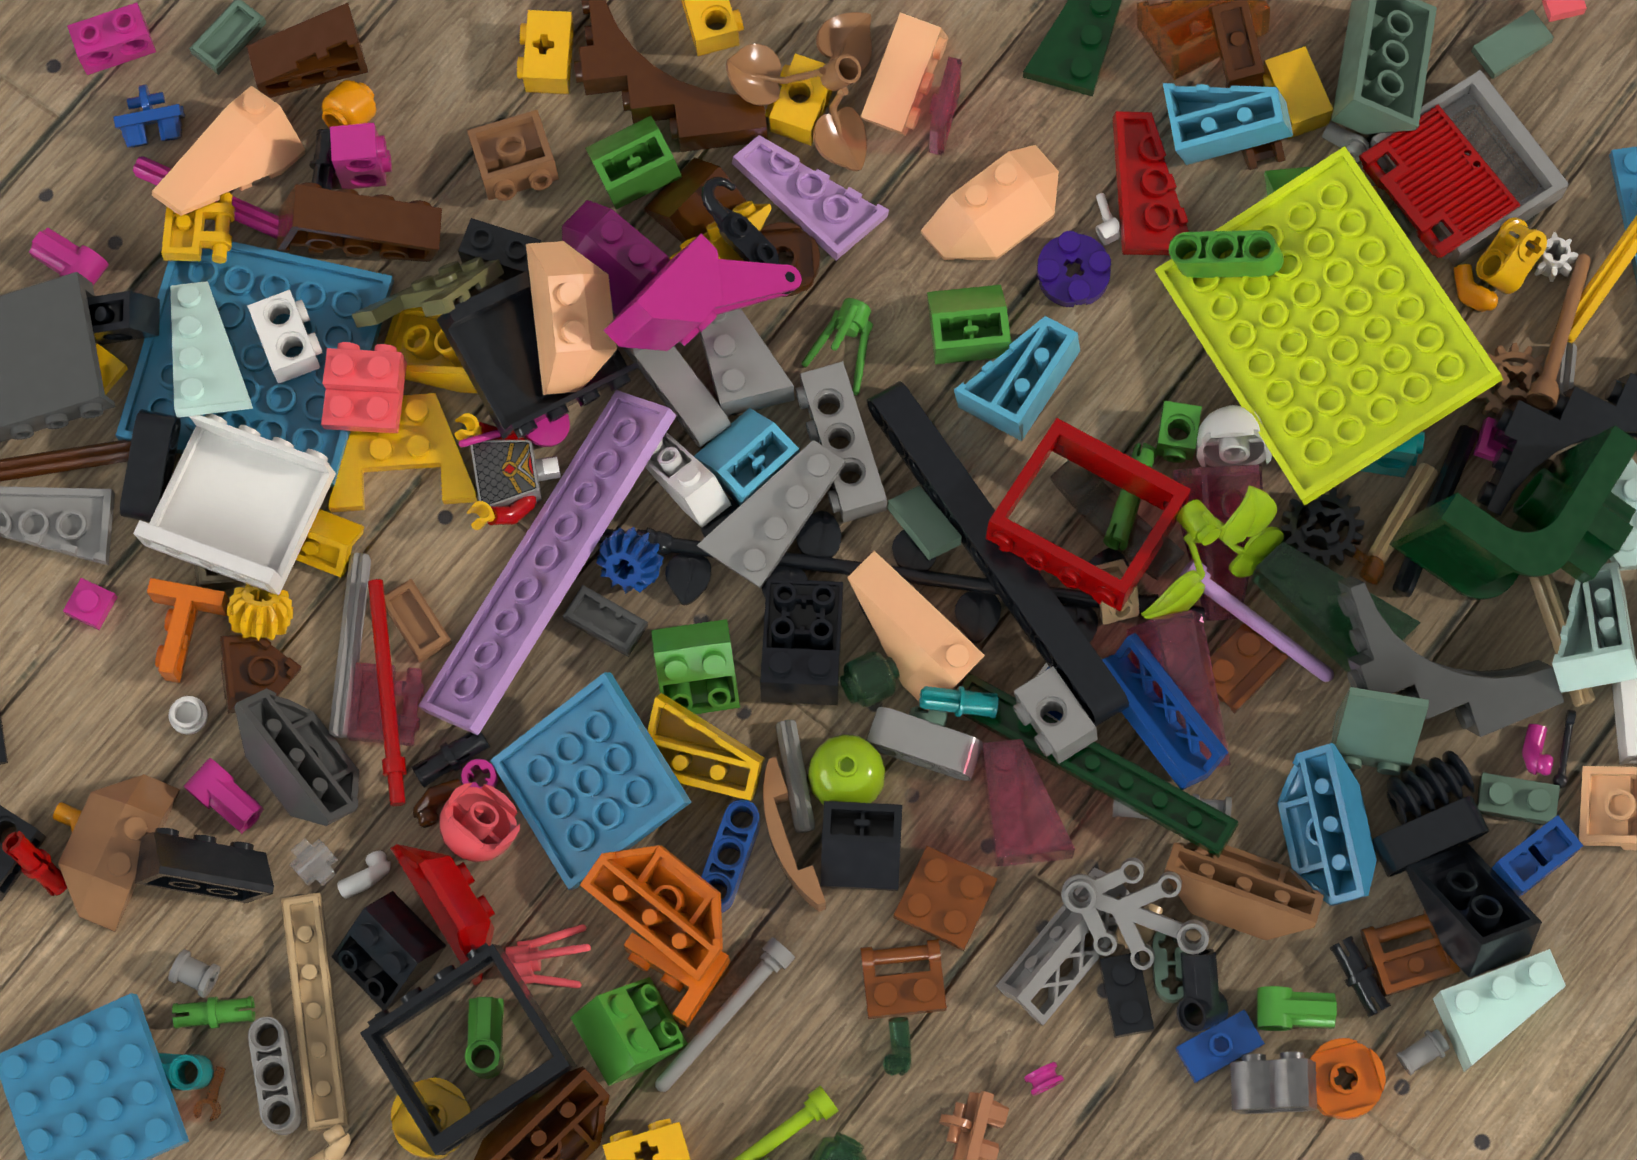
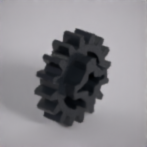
(1335, 519)

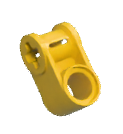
(1509, 258)

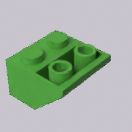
(633, 162)
(968, 324)
(697, 666)
(628, 1030)

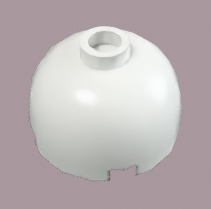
(1231, 439)

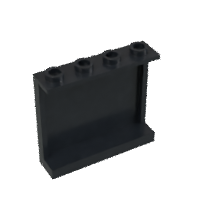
(499, 353)

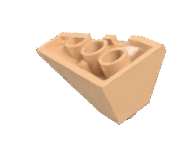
(239, 147)
(911, 629)

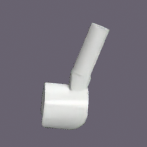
(1109, 229)

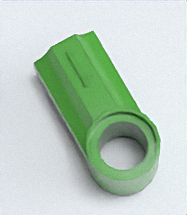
(1283, 1009)
(484, 1033)

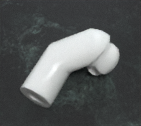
(363, 880)

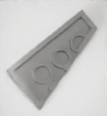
(768, 521)

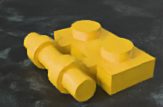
(186, 236)

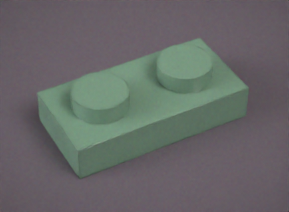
(1517, 798)

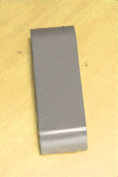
(924, 743)
(263, 1060)

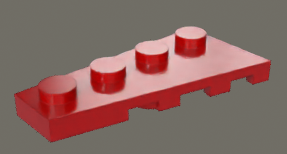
(1146, 190)

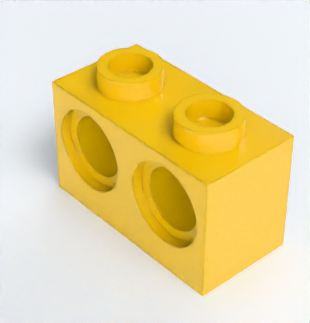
(704, 13)

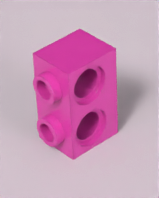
(111, 38)
(359, 155)

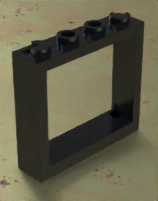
(420, 1000)

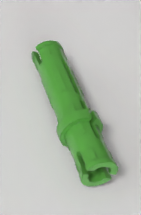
(1127, 504)

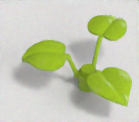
(1202, 527)

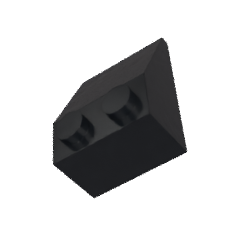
(1473, 910)

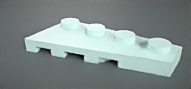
(203, 360)

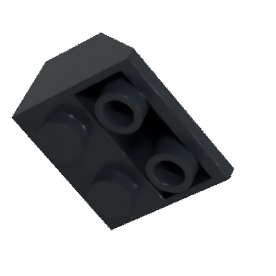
(861, 845)
(388, 950)

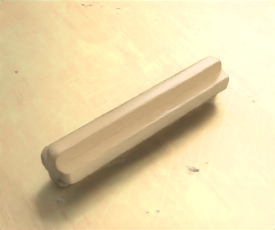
(1404, 508)

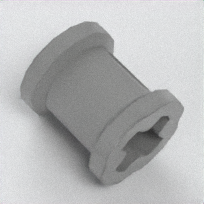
(194, 973)

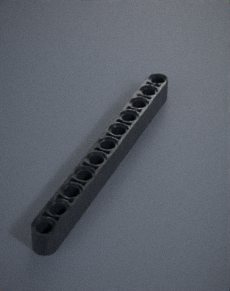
(1015, 582)

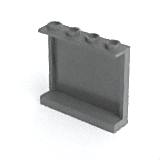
(48, 358)

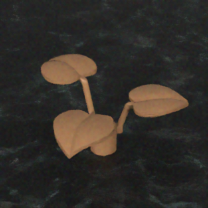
(848, 44)

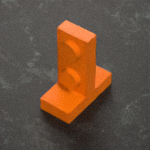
(181, 620)
(647, 955)

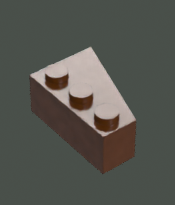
(308, 54)

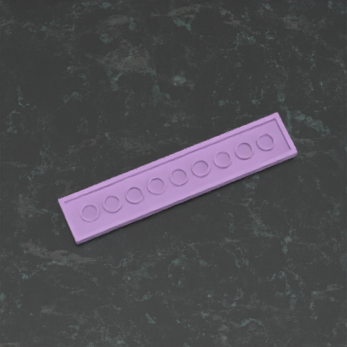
(547, 562)

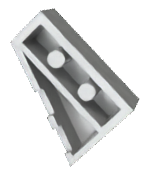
(743, 366)

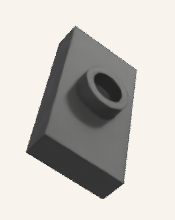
(605, 620)

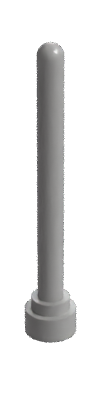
(773, 959)

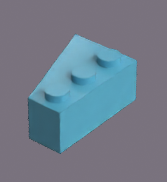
(1224, 120)
(1022, 379)

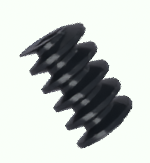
(1428, 784)

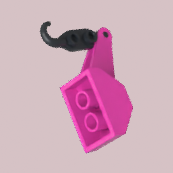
(700, 286)

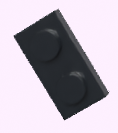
(1126, 996)

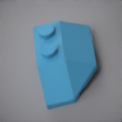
(1327, 826)

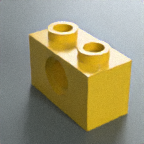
(793, 118)

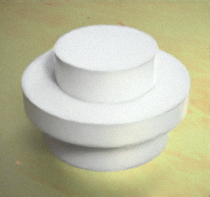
(188, 715)

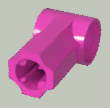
(67, 257)
(217, 790)

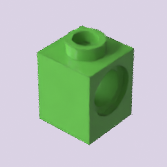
(1182, 417)

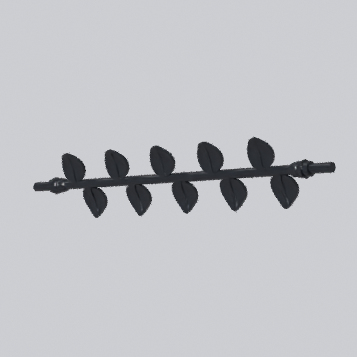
(820, 541)

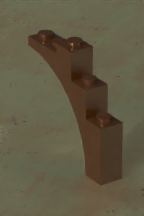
(695, 115)

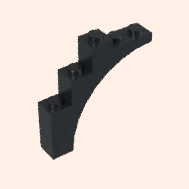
(1535, 435)

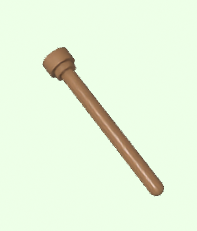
(1544, 391)

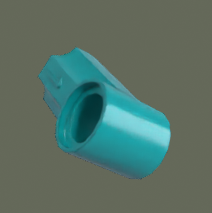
(175, 1065)

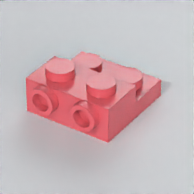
(363, 388)

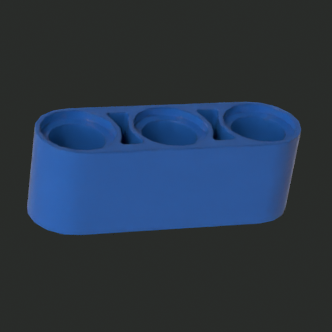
(735, 838)

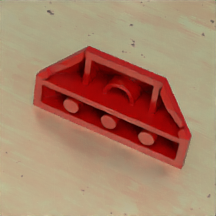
(449, 899)

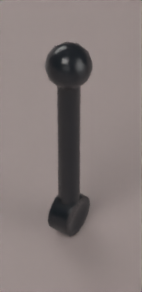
(1560, 778)

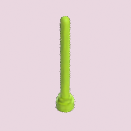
(816, 1107)

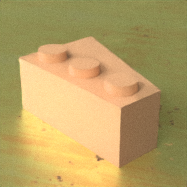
(905, 74)

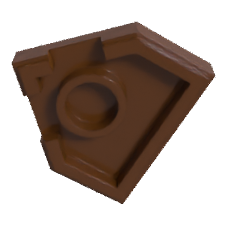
(252, 667)

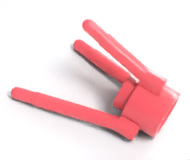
(528, 958)

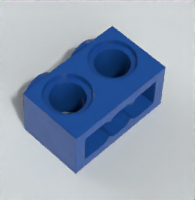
(1537, 856)

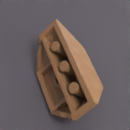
(106, 842)
(1244, 891)

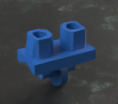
(134, 124)

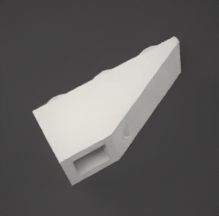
(687, 481)

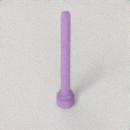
(1262, 626)

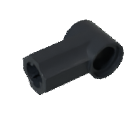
(1202, 1001)

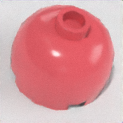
(478, 822)

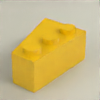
(703, 753)

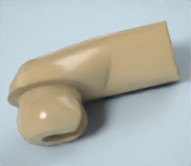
(338, 1144)

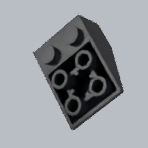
(801, 642)

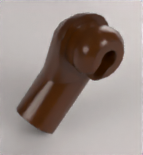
(431, 799)

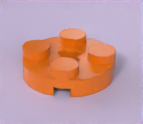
(1363, 1091)

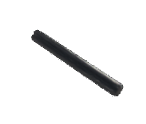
(1444, 488)

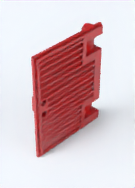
(1439, 182)

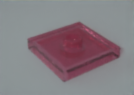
(944, 106)

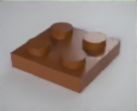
(945, 898)

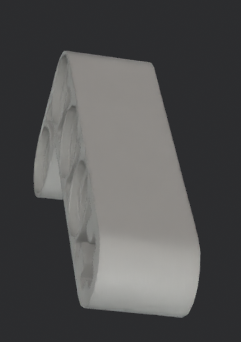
(681, 392)

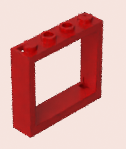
(1111, 466)

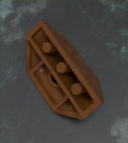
(553, 1124)

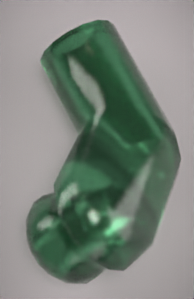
(900, 1060)

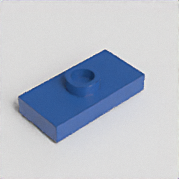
(1219, 1046)

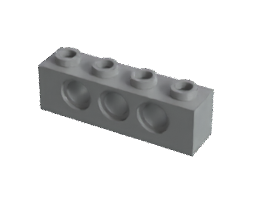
(833, 386)

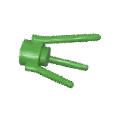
(849, 321)

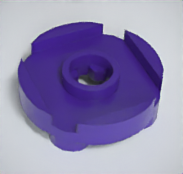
(1072, 249)

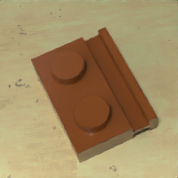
(1244, 666)

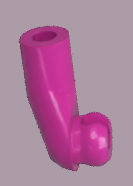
(1533, 748)

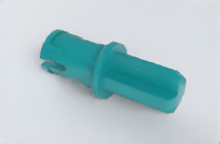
(959, 701)

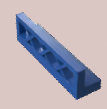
(1156, 717)

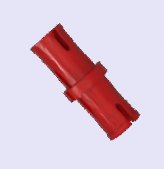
(34, 863)

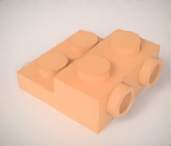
(1609, 807)

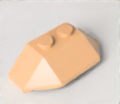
(996, 208)
(569, 315)

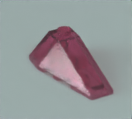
(1222, 493)
(1183, 652)

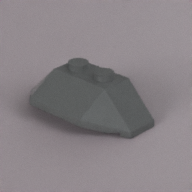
(297, 758)

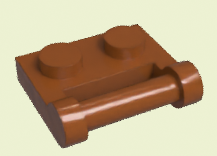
(1408, 965)
(903, 992)

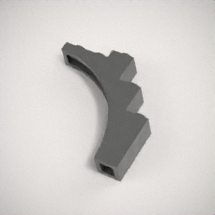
(1484, 698)

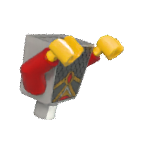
(504, 474)

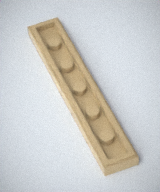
(314, 1012)

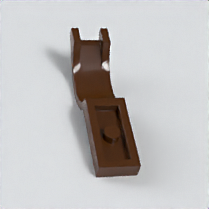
(1242, 63)

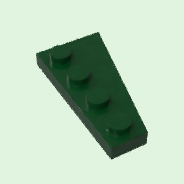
(1075, 46)

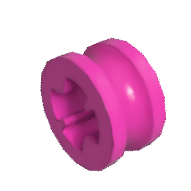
(485, 767)
(1043, 1078)

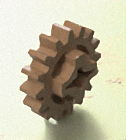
(1522, 374)

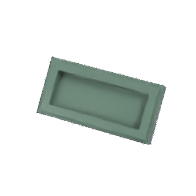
(227, 36)
(1512, 44)
(924, 522)

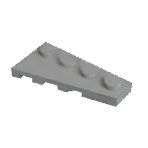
(59, 519)

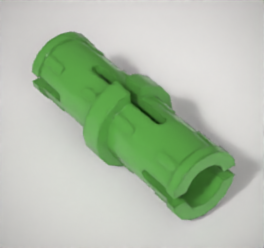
(213, 1012)

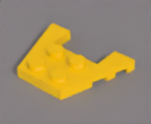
(421, 442)

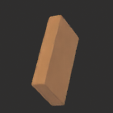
(416, 621)

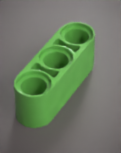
(1240, 263)

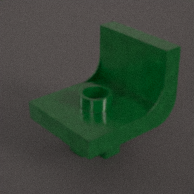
(1562, 522)

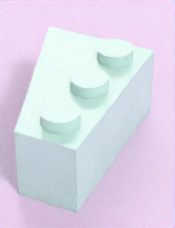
(1597, 635)
(1496, 1003)

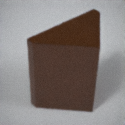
(680, 203)

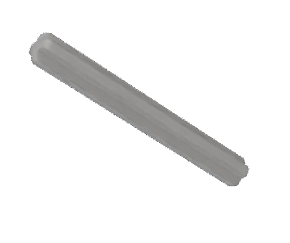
(349, 642)

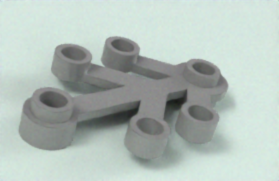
(1129, 911)

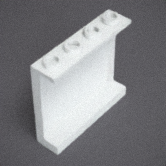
(239, 503)

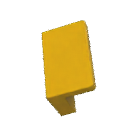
(330, 543)

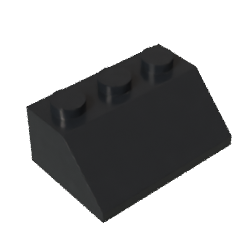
(203, 866)

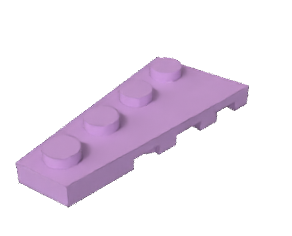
(821, 207)

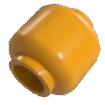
(348, 104)

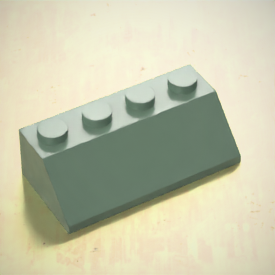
(1384, 65)

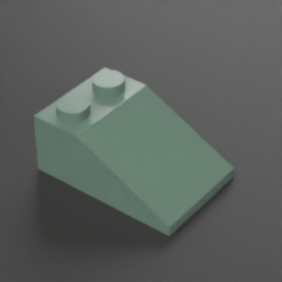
(1378, 729)

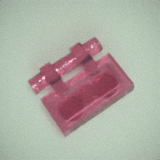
(365, 710)

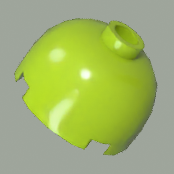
(846, 770)

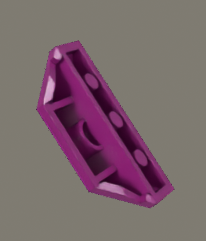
(614, 248)

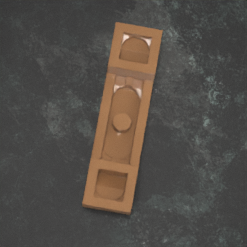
(802, 880)

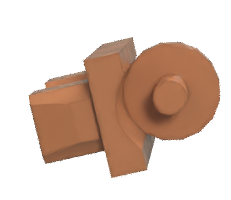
(969, 1126)

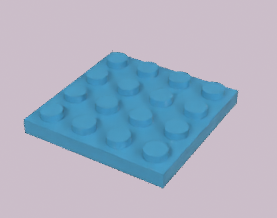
(590, 779)
(93, 1089)

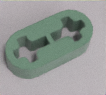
(1160, 969)

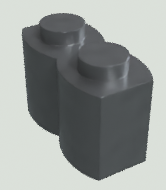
(1273, 1085)

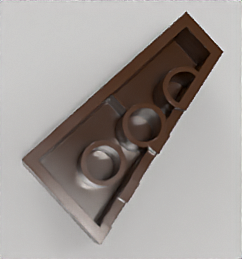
(358, 224)

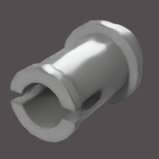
(1423, 1051)

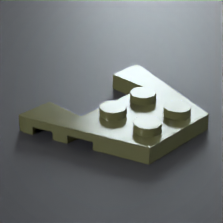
(435, 292)

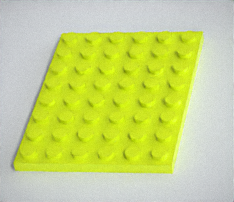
(1343, 341)

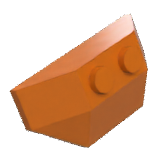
(661, 903)

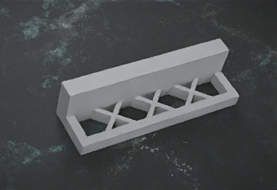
(1042, 959)

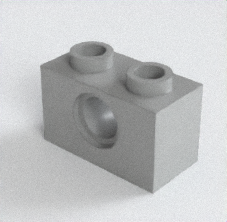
(1050, 693)

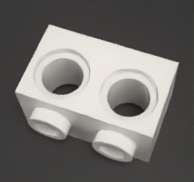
(280, 338)

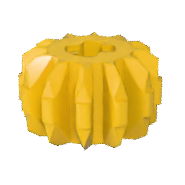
(259, 612)

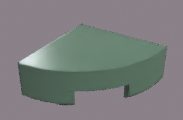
(933, 716)

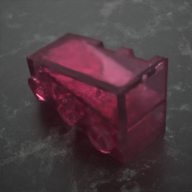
(1020, 809)

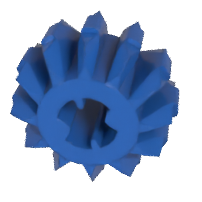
(629, 560)

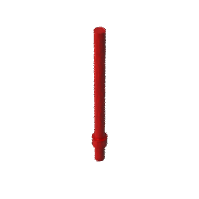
(393, 763)

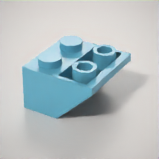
(747, 454)

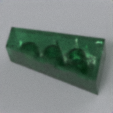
(1309, 597)

